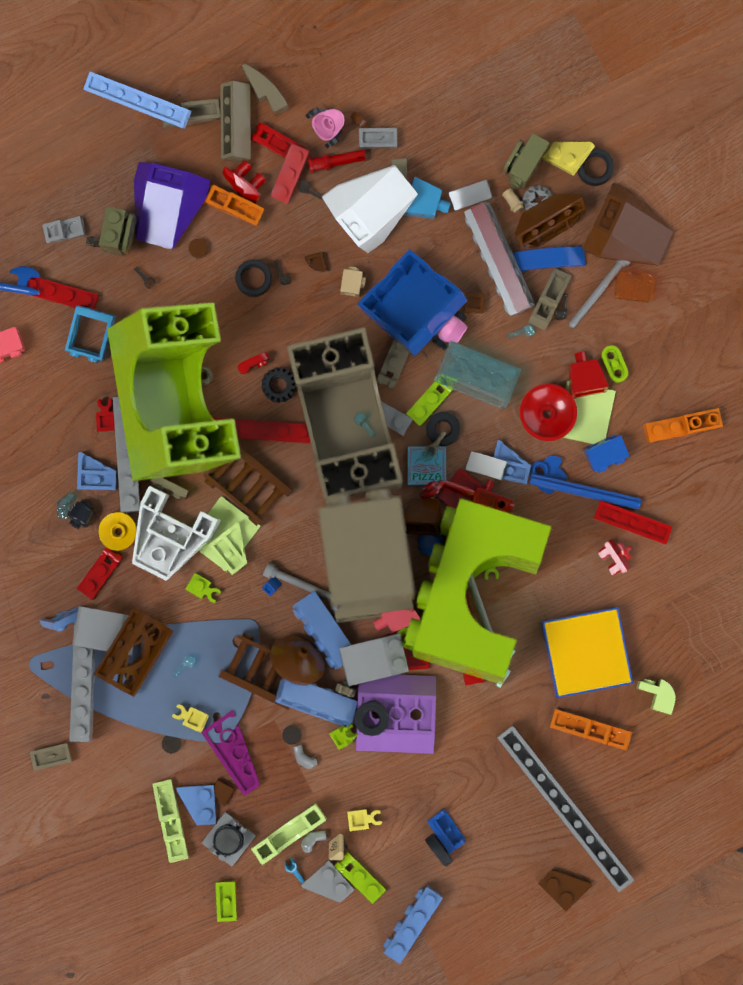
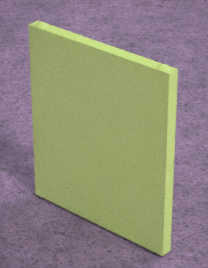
(592, 417)
(229, 516)

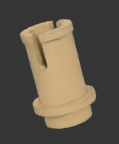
(513, 201)

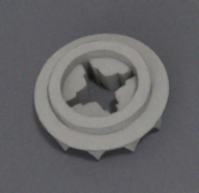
(529, 195)

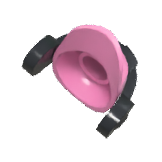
(327, 124)
(451, 331)

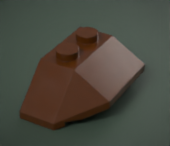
(549, 219)

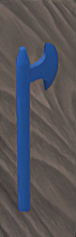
(24, 275)

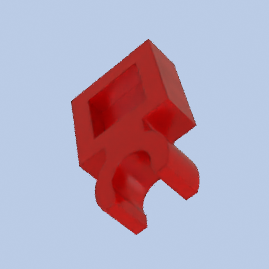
(105, 418)

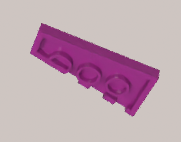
(234, 755)

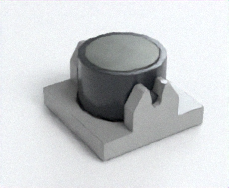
(228, 841)

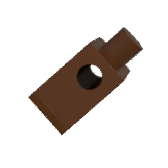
(423, 516)

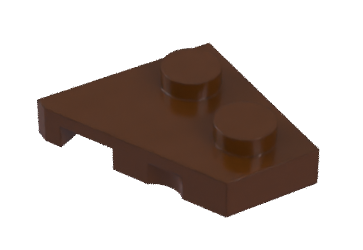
(563, 888)

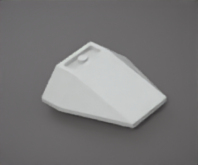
(371, 205)

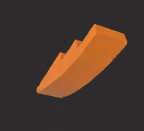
(233, 205)
(591, 729)

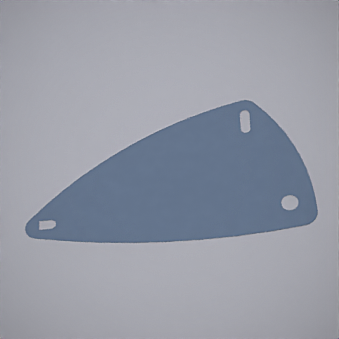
(161, 692)

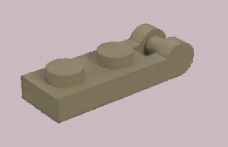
(393, 364)

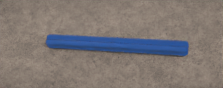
(585, 491)

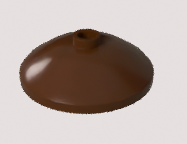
(297, 660)

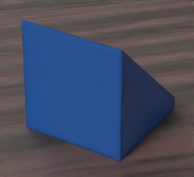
(271, 586)

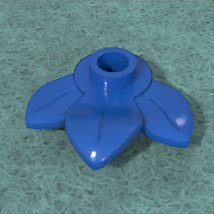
(550, 469)

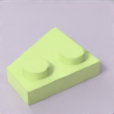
(230, 549)

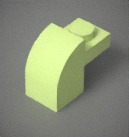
(663, 695)

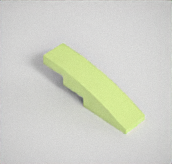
(170, 821)

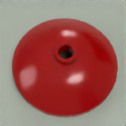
(552, 399)

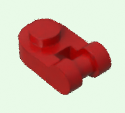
(259, 360)

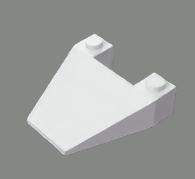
(164, 542)

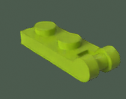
(428, 403)
(360, 878)

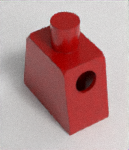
(586, 377)

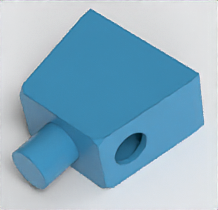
(427, 201)

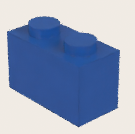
(606, 452)

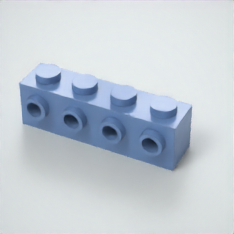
(322, 627)
(317, 702)
(413, 923)

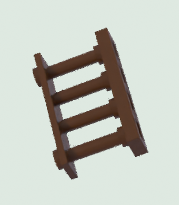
(265, 477)
(247, 682)

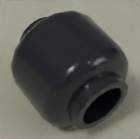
(81, 514)

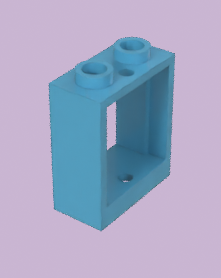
(95, 314)

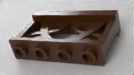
(117, 656)

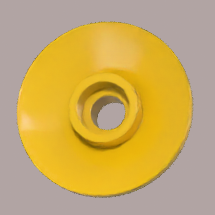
(108, 529)

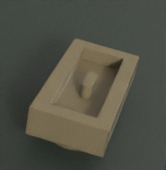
(177, 491)
(51, 756)

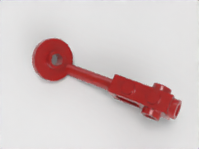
(479, 495)

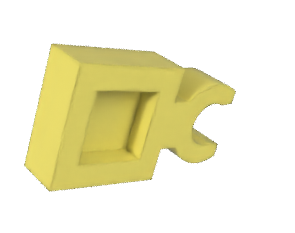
(193, 718)
(359, 819)

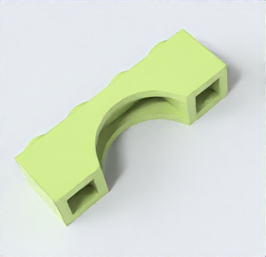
(288, 833)

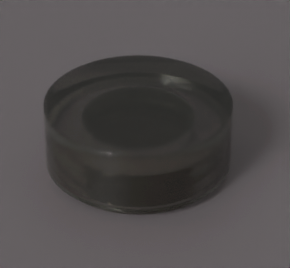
(93, 241)
(291, 734)
(171, 744)

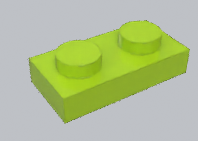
(226, 901)

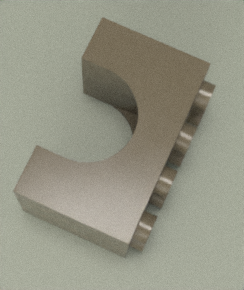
(334, 385)
(366, 556)

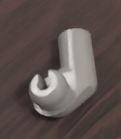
(302, 759)
(310, 839)

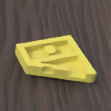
(568, 155)

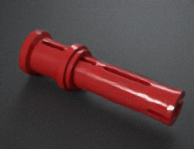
(326, 162)

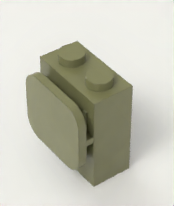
(525, 160)
(117, 231)

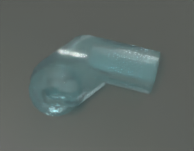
(63, 505)

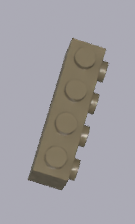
(235, 121)

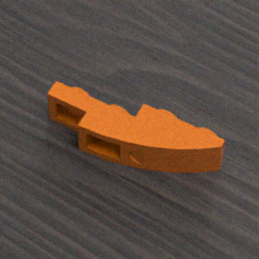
(683, 425)

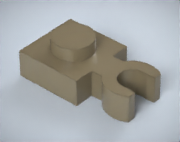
(345, 689)

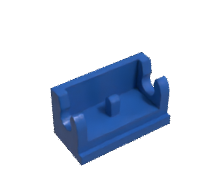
(446, 831)

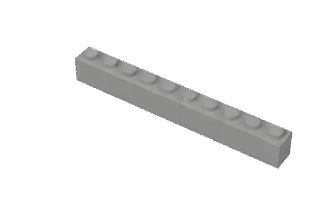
(565, 808)

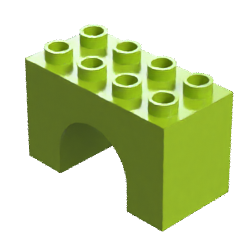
(161, 395)
(475, 542)

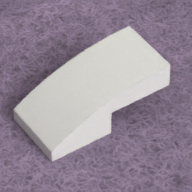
(486, 465)

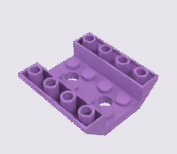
(400, 696)

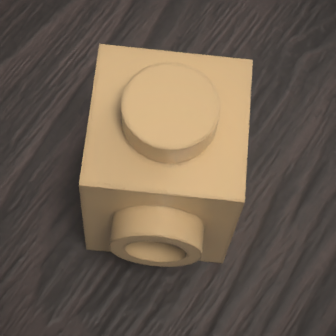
(352, 282)

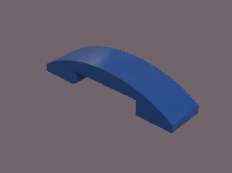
(550, 258)

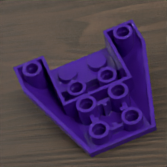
(166, 202)

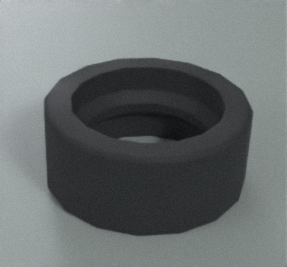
(609, 170)
(253, 292)

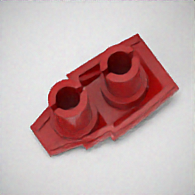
(245, 189)

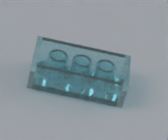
(477, 375)

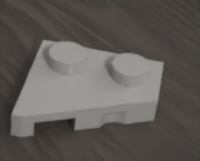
(329, 883)

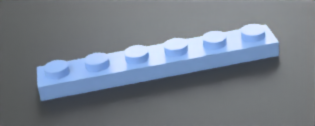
(137, 100)

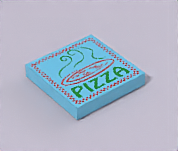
(423, 467)

